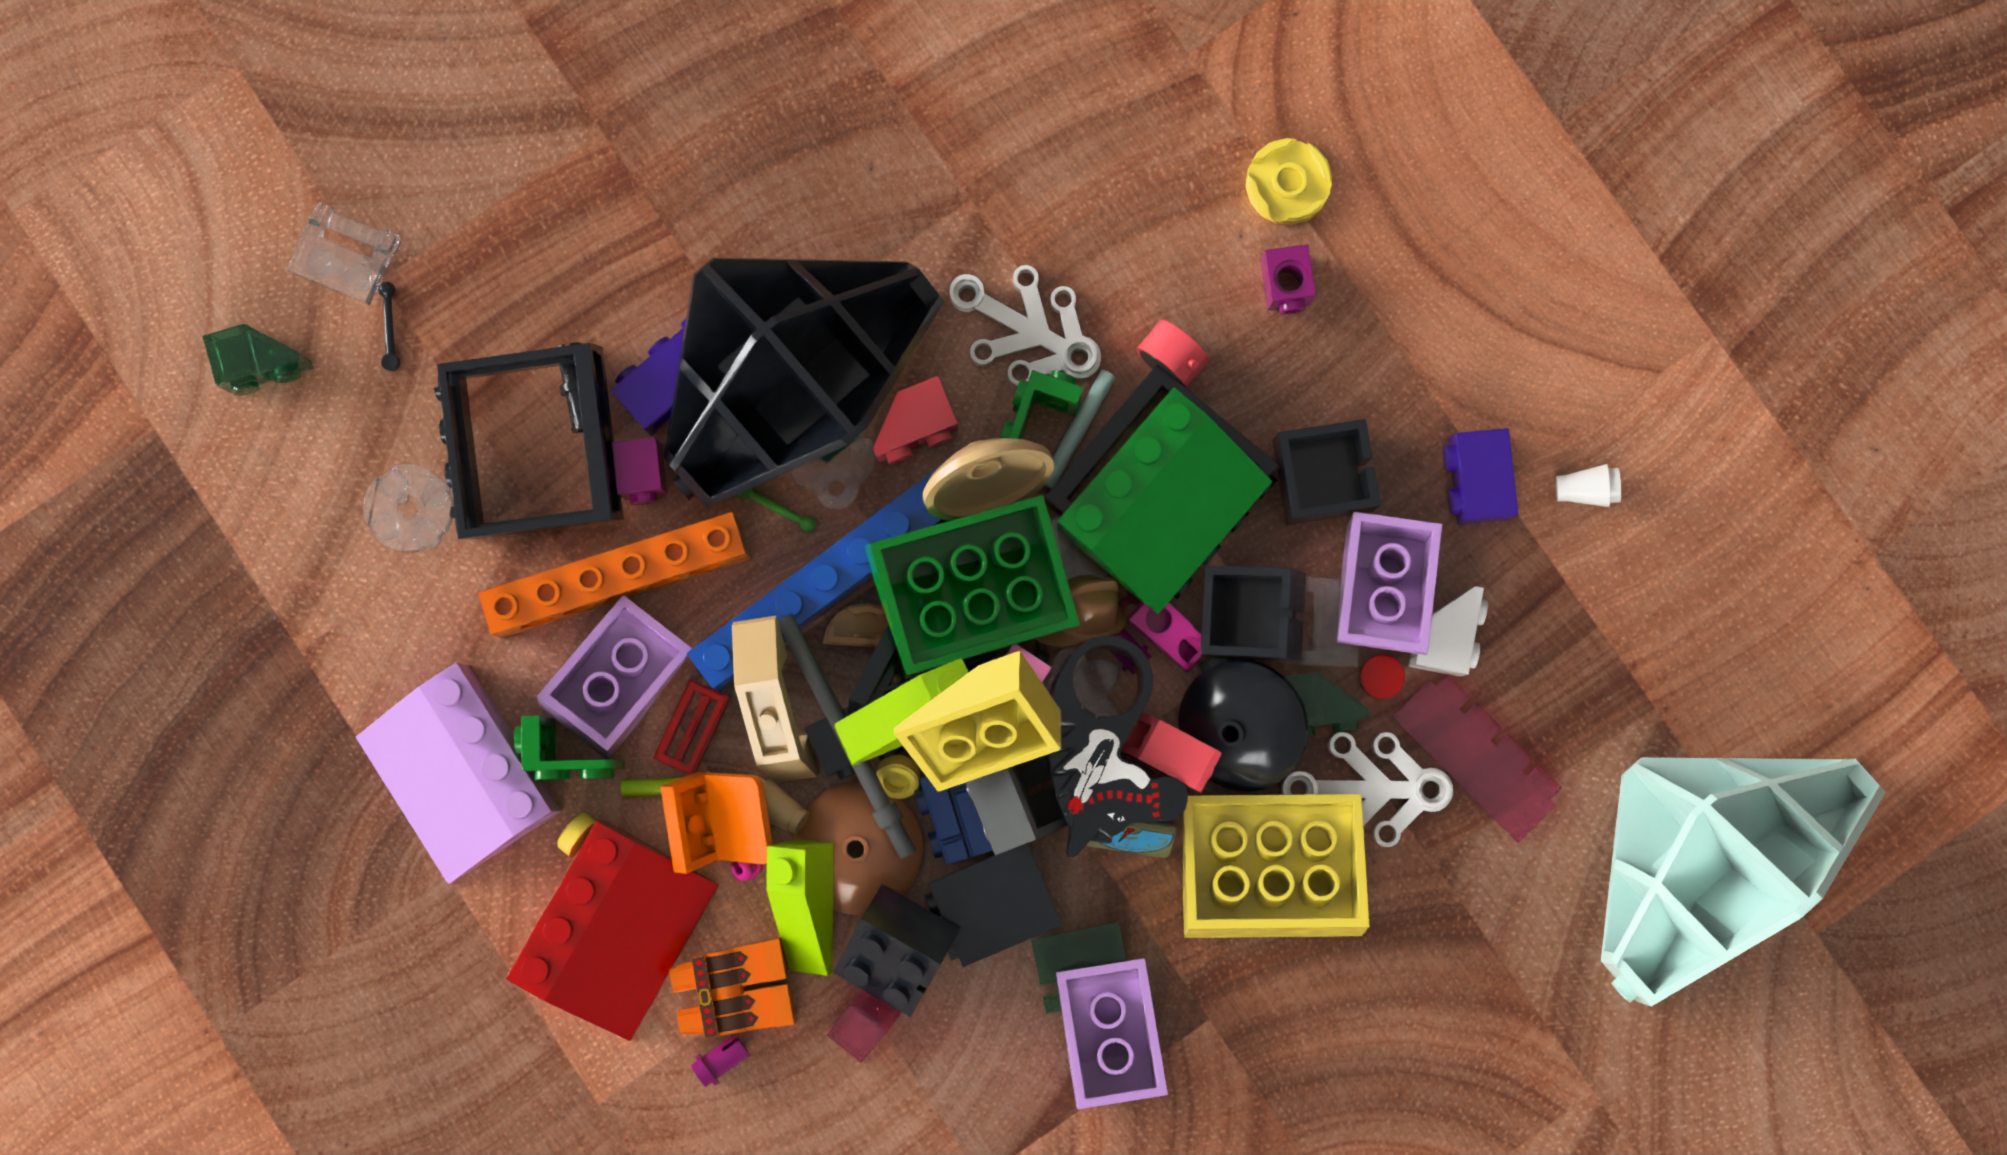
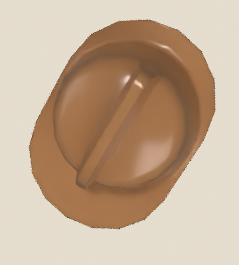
(1096, 609)

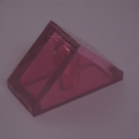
(863, 1025)

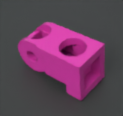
(1169, 633)

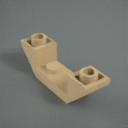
(765, 702)

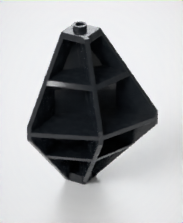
(786, 364)

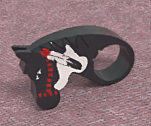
(1088, 777)

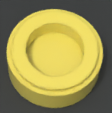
(898, 776)
(575, 834)

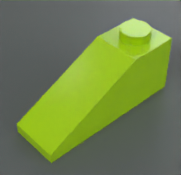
(871, 728)
(803, 902)

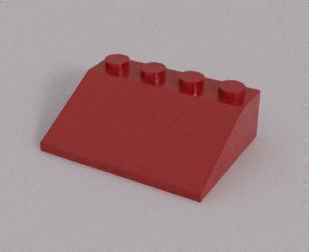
(612, 931)

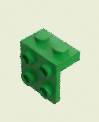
(1052, 391)
(537, 746)

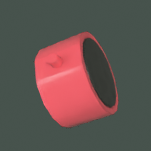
(1173, 352)

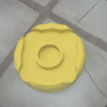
(1288, 181)

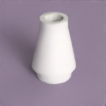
(1590, 486)

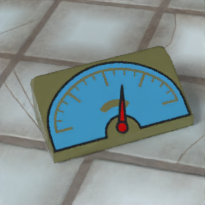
(1142, 838)

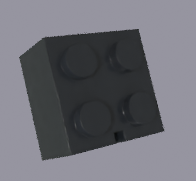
(1321, 472)
(1253, 613)
(896, 950)

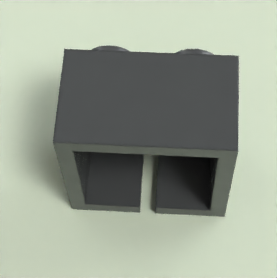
(1009, 811)

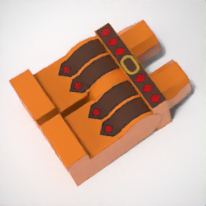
(722, 992)

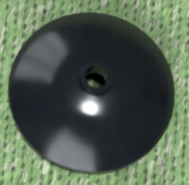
(1262, 709)

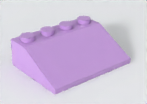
(456, 772)

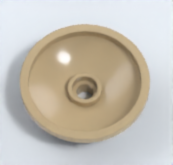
(987, 477)

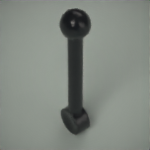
(389, 360)

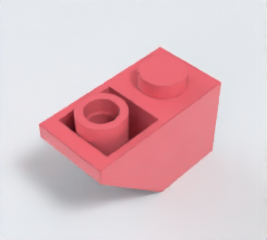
(914, 419)
(1171, 752)

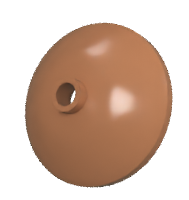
(845, 816)

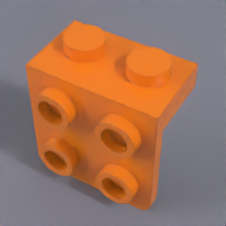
(716, 819)

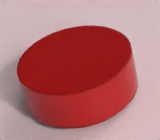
(1381, 676)

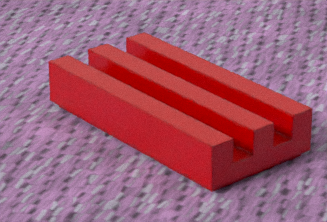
(707, 735)

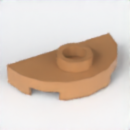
(856, 626)

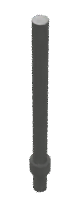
(886, 812)

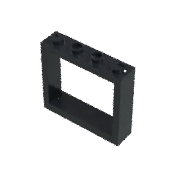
(1118, 425)
(457, 435)

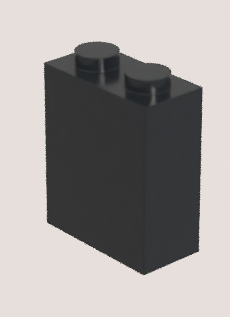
(993, 904)

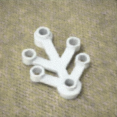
(1030, 331)
(1378, 788)

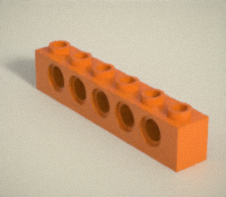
(614, 573)

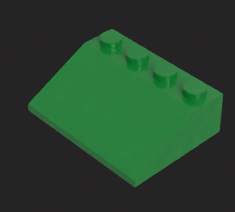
(1164, 501)
(972, 584)

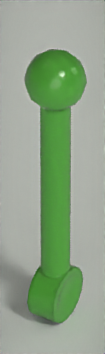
(806, 523)

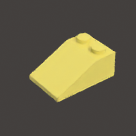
(983, 724)

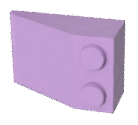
(1388, 582)
(614, 677)
(1111, 1034)

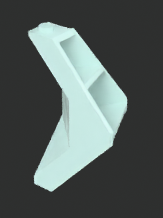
(1722, 860)

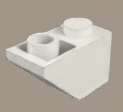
(1453, 635)

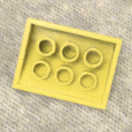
(1274, 866)

